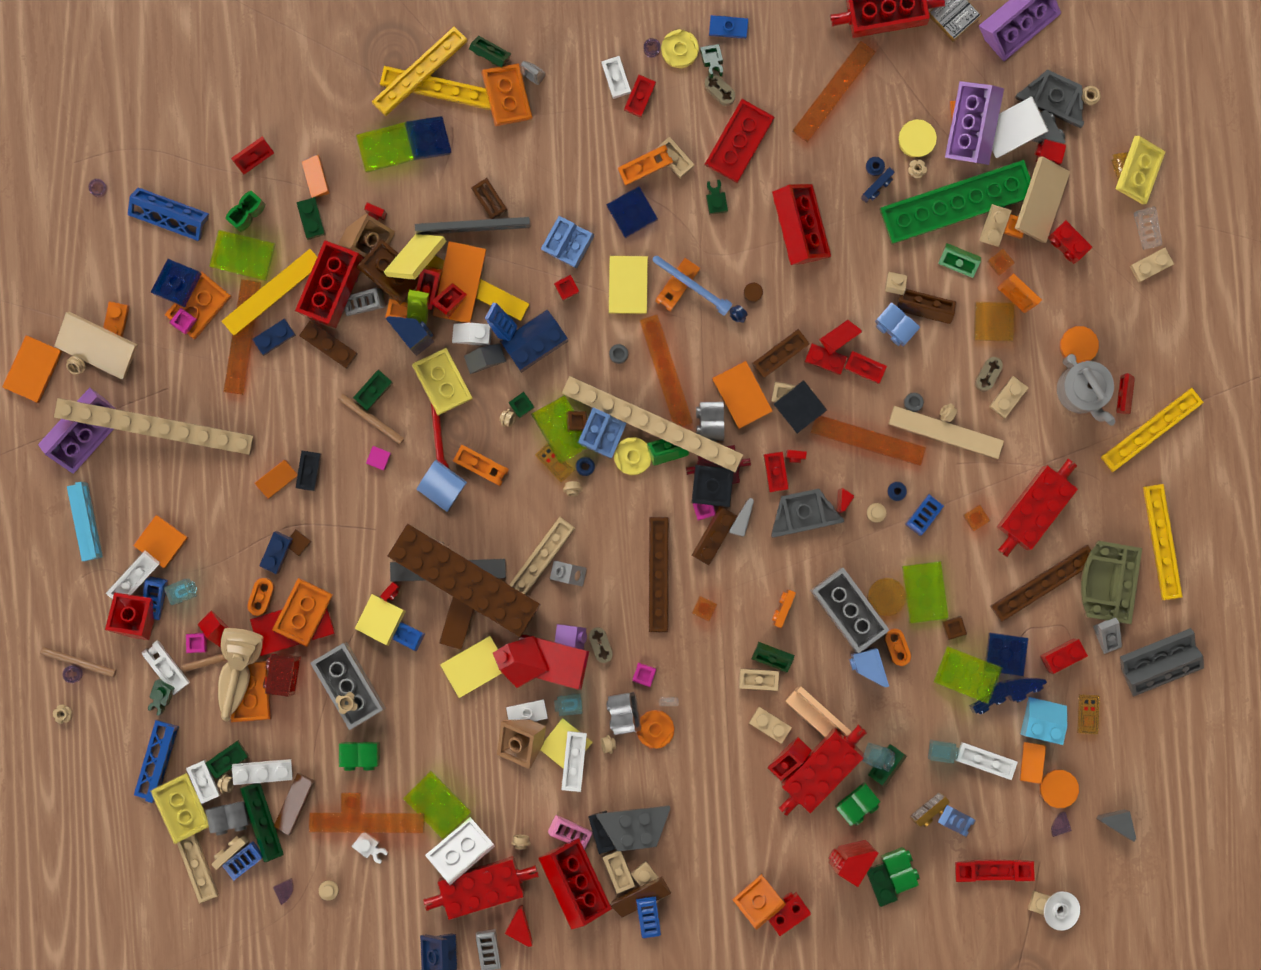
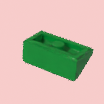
(960, 260)
(664, 451)

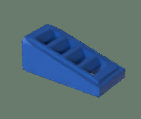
(502, 325)
(920, 530)
(158, 582)
(256, 853)
(651, 928)

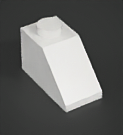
(472, 334)

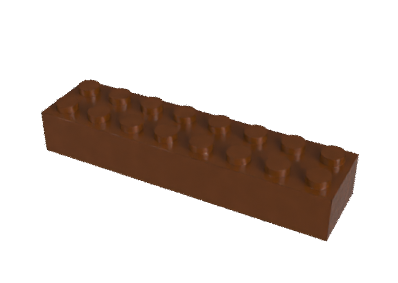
(464, 580)

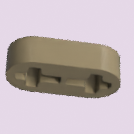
(716, 93)
(985, 372)
(596, 647)

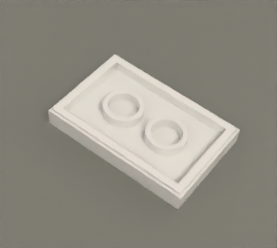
(1017, 127)
(460, 850)

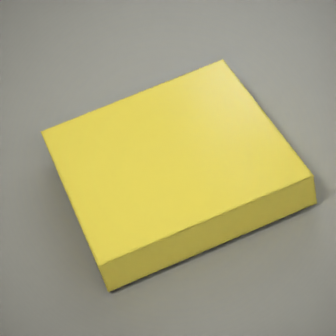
(380, 619)
(555, 743)

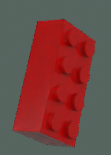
(329, 284)

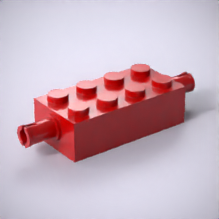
(883, 16)
(1037, 507)
(823, 770)
(482, 888)

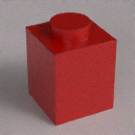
(1051, 150)

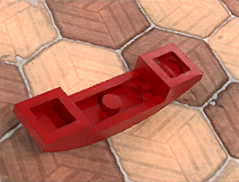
(994, 870)

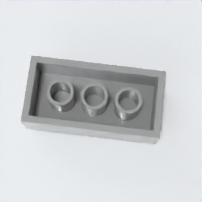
(849, 610)
(342, 674)

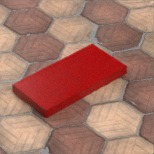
(739, 140)
(275, 642)
(564, 663)

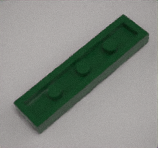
(262, 821)

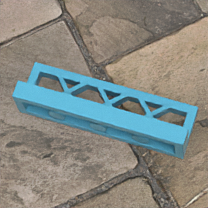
(84, 521)

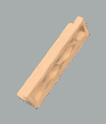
(814, 712)

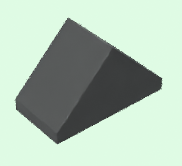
(484, 358)
(1120, 822)

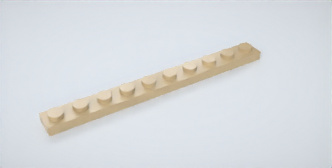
(653, 424)
(153, 426)

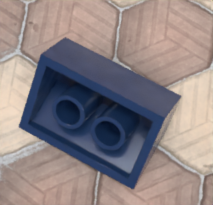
(414, 334)
(535, 341)

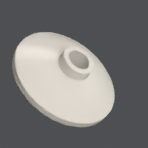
(1068, 913)

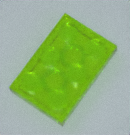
(385, 147)
(242, 255)
(553, 425)
(925, 592)
(967, 675)
(441, 806)

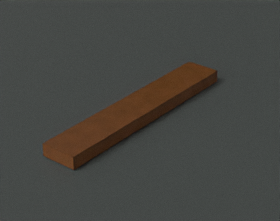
(658, 574)
(1041, 584)

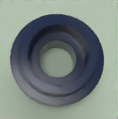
(875, 172)
(738, 314)
(579, 466)
(892, 495)

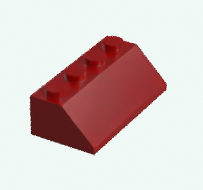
(801, 223)
(853, 860)
(575, 884)

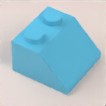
(1045, 721)

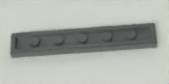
(473, 225)
(496, 567)

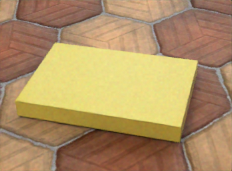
(1140, 170)
(415, 256)
(628, 284)
(442, 381)
(472, 667)
(180, 808)

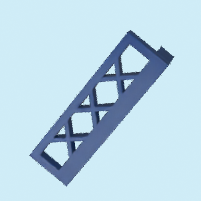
(167, 209)
(160, 762)

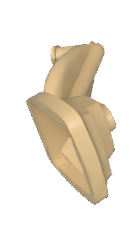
(240, 649)

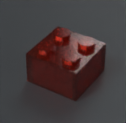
(282, 674)

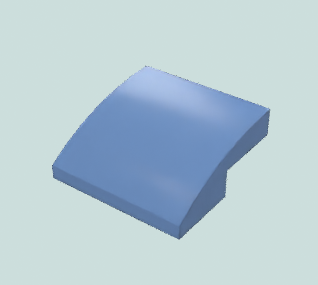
(567, 242)
(602, 433)
(441, 485)

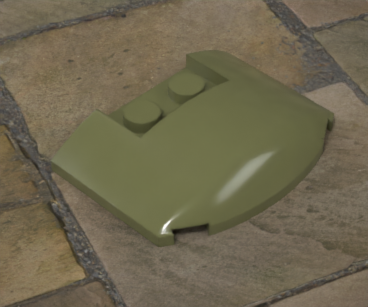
(1110, 581)

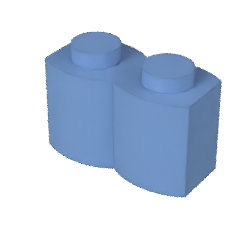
(897, 325)

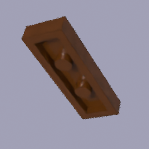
(328, 344)
(781, 353)
(714, 535)

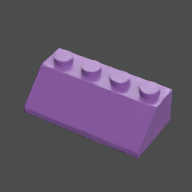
(1017, 23)
(974, 122)
(72, 441)

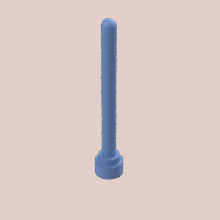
(722, 305)

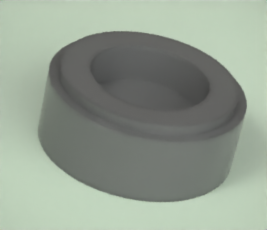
(618, 354)
(913, 402)

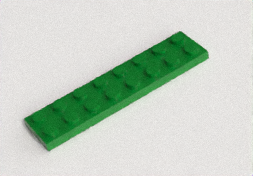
(956, 202)

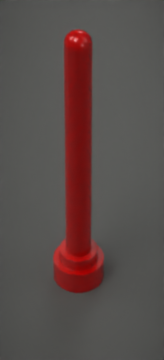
(438, 437)

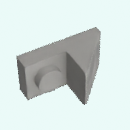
(1108, 635)

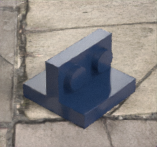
(438, 952)

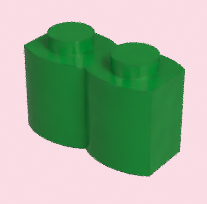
(247, 209)
(359, 755)
(858, 804)
(900, 870)

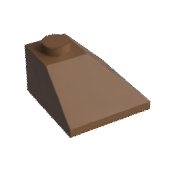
(365, 234)
(520, 741)

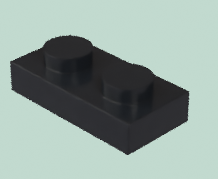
(308, 470)
(602, 840)

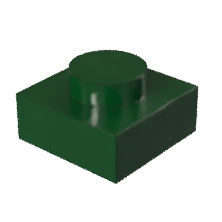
(521, 405)

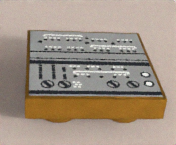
(955, 17)
(925, 814)

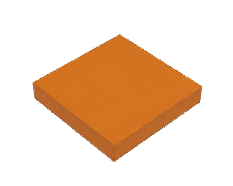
(161, 541)
(759, 902)

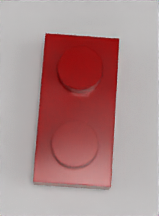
(640, 96)
(252, 155)
(821, 358)
(865, 367)
(776, 471)

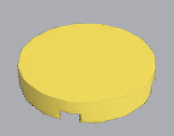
(679, 48)
(917, 138)
(632, 456)

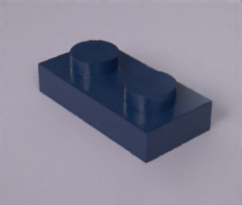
(884, 180)
(274, 337)
(276, 552)

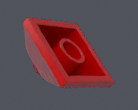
(131, 616)
(521, 661)

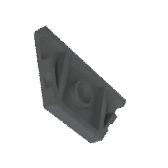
(1056, 95)
(804, 512)
(634, 827)

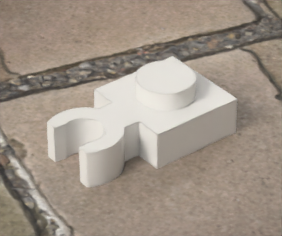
(367, 845)

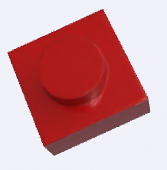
(375, 212)
(566, 287)
(795, 456)
(391, 592)

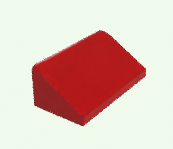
(840, 336)
(1125, 394)
(844, 499)

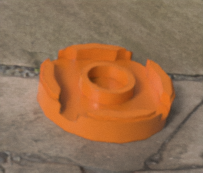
(1080, 342)
(656, 729)
(1059, 788)

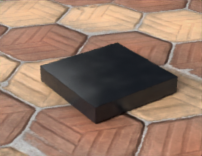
(800, 406)
(712, 486)

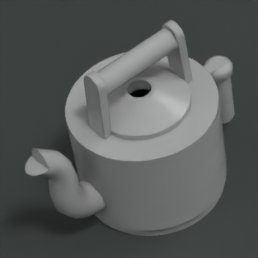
(1076, 395)

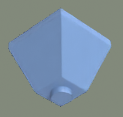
(869, 665)

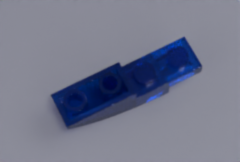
(1014, 689)

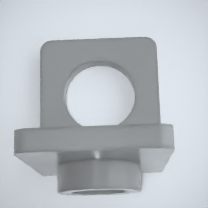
(566, 573)

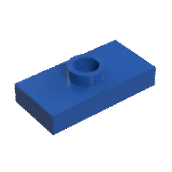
(728, 27)
(408, 636)

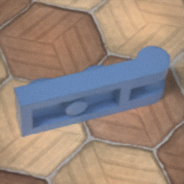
(956, 820)

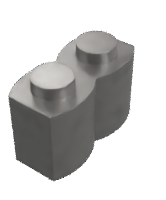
(711, 420)
(623, 713)
(227, 817)

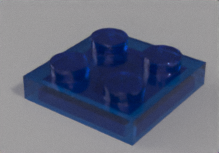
(428, 138)
(632, 212)
(176, 282)
(1007, 653)

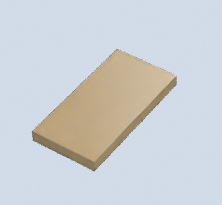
(1042, 199)
(95, 345)

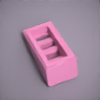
(559, 835)

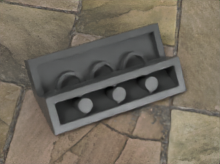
(1161, 662)

